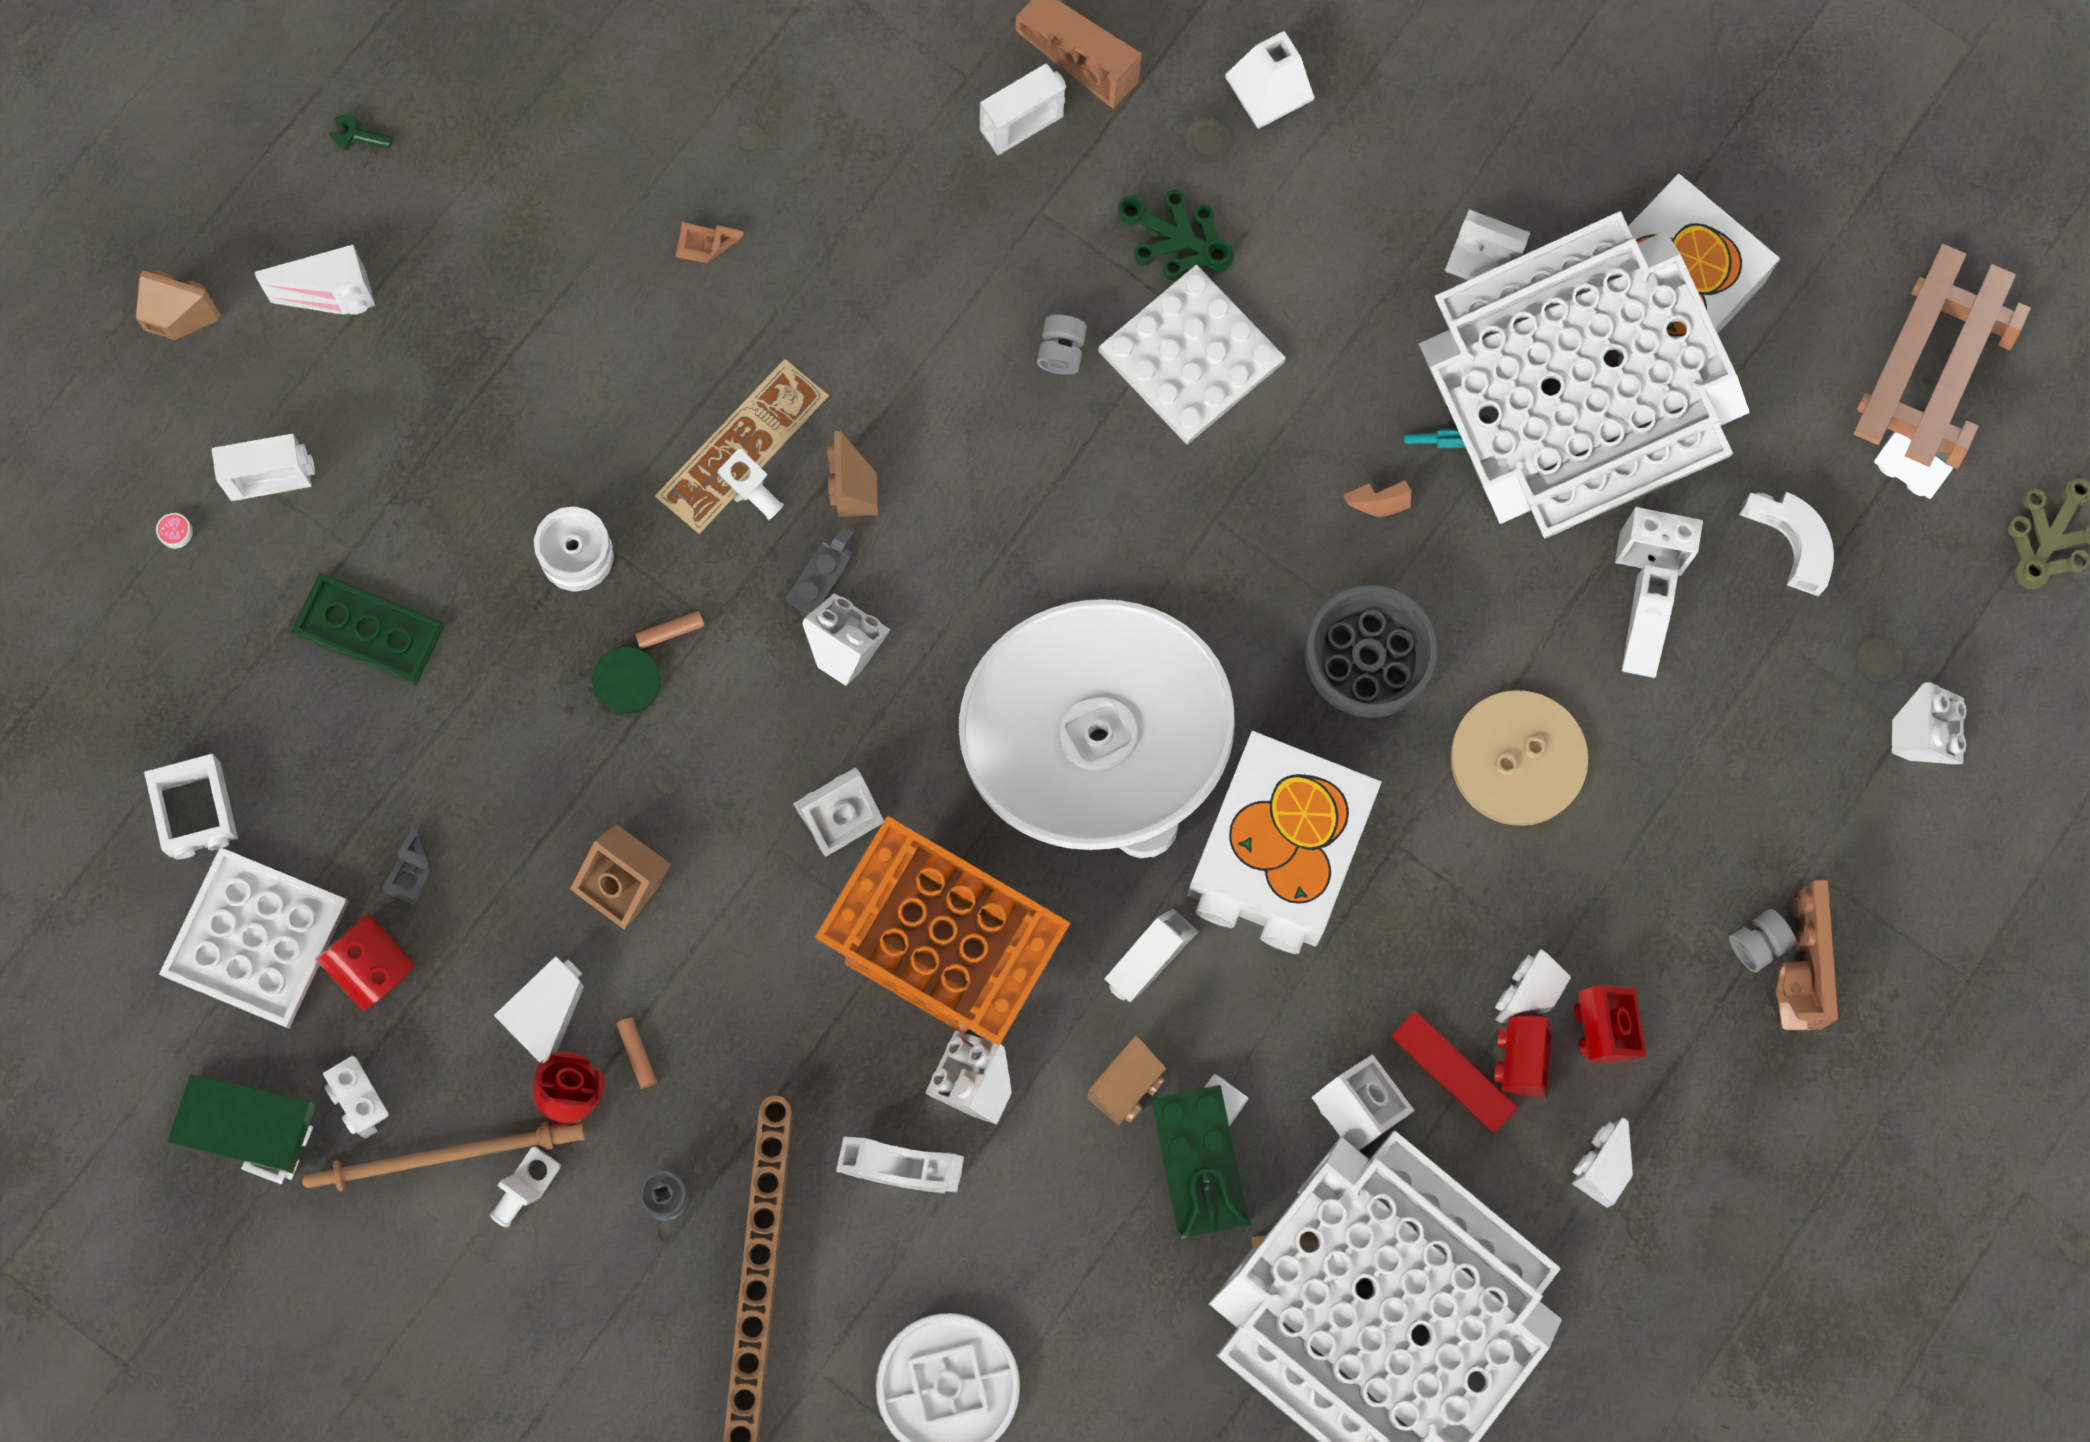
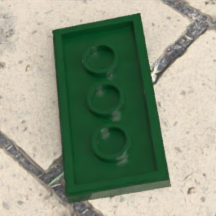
(367, 629)
(241, 1123)

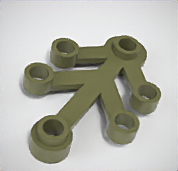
(2050, 537)

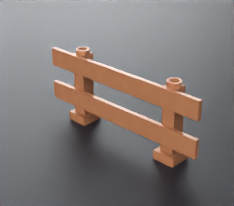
(1982, 315)

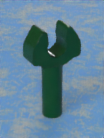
(356, 134)

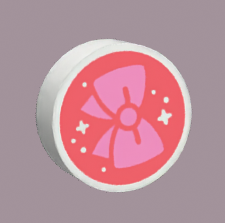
(174, 530)

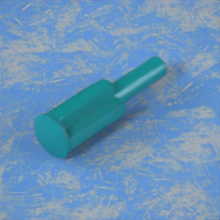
(1443, 437)

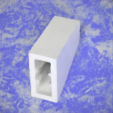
(1150, 955)
(543, 1008)

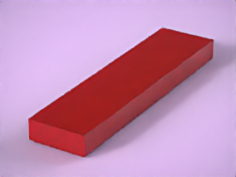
(1453, 1072)

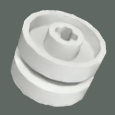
(556, 545)

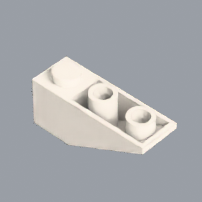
(1649, 620)

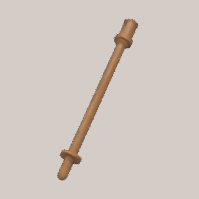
(545, 1136)

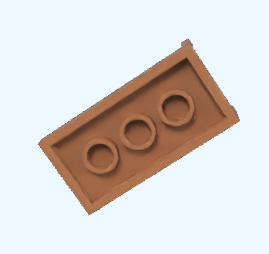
(1813, 979)

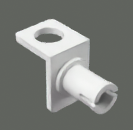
(752, 486)
(522, 1187)

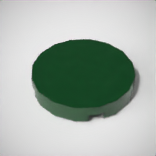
(626, 680)

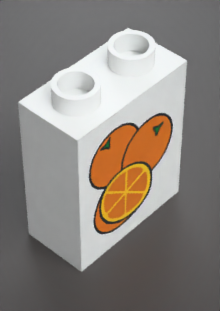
(1718, 252)
(1282, 843)

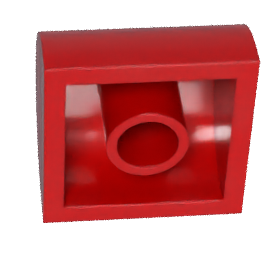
(365, 962)
(1610, 1024)
(1526, 1056)

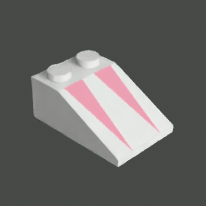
(320, 282)

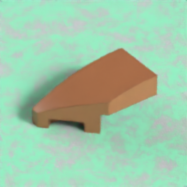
(703, 243)
(1382, 503)

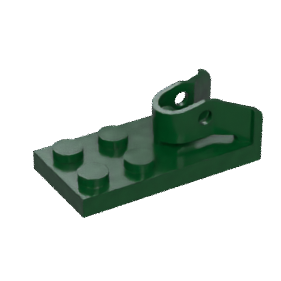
(1199, 1162)

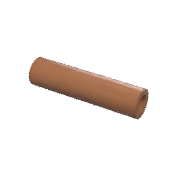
(669, 630)
(636, 1053)

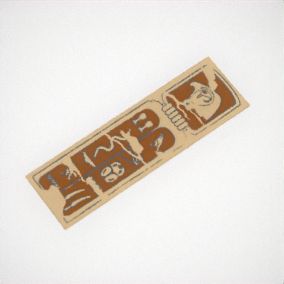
(757, 428)

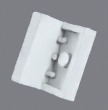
(1485, 246)
(839, 811)

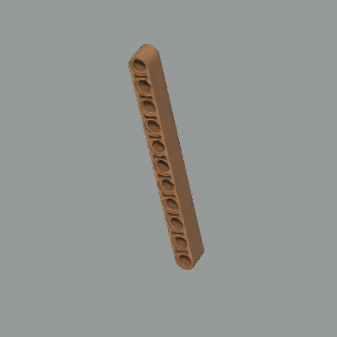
(763, 1273)

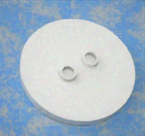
(947, 1381)

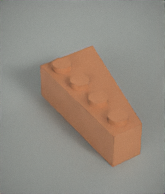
(1081, 48)

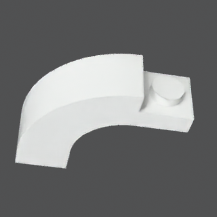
(1805, 532)
(900, 1166)

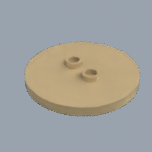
(1519, 758)

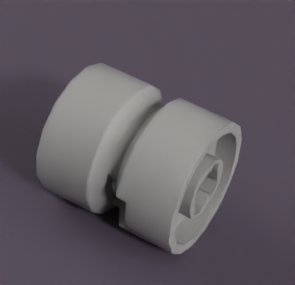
(1061, 344)
(1766, 938)

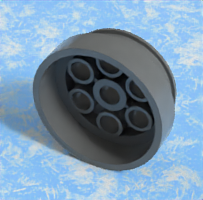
(1397, 620)

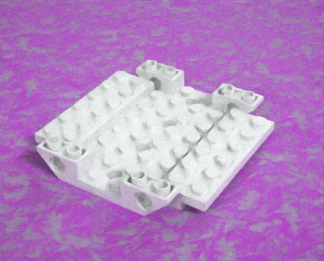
(1608, 427)
(1433, 1260)

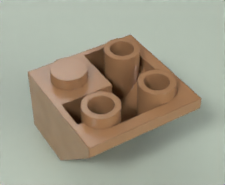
(172, 306)
(854, 483)

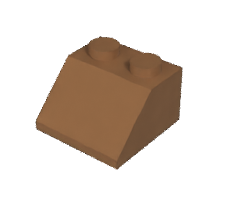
(619, 876)
(1127, 1082)

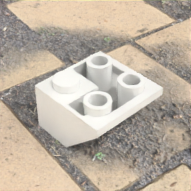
(1271, 80)
(843, 638)
(1930, 727)
(1537, 988)
(972, 1077)
(1609, 1166)

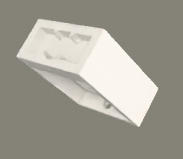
(1022, 108)
(262, 467)
(1666, 536)
(182, 774)

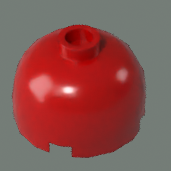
(567, 1087)

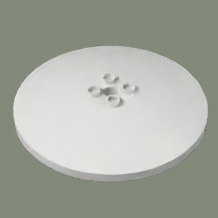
(1086, 671)

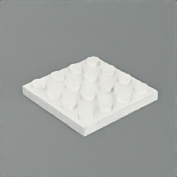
(1191, 354)
(254, 937)

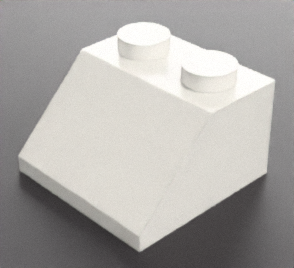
(1918, 477)
(1363, 1103)

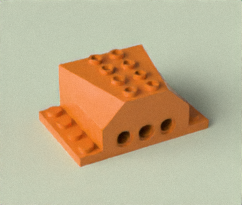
(941, 932)

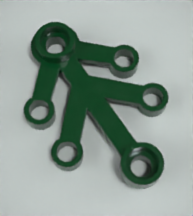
(1178, 237)

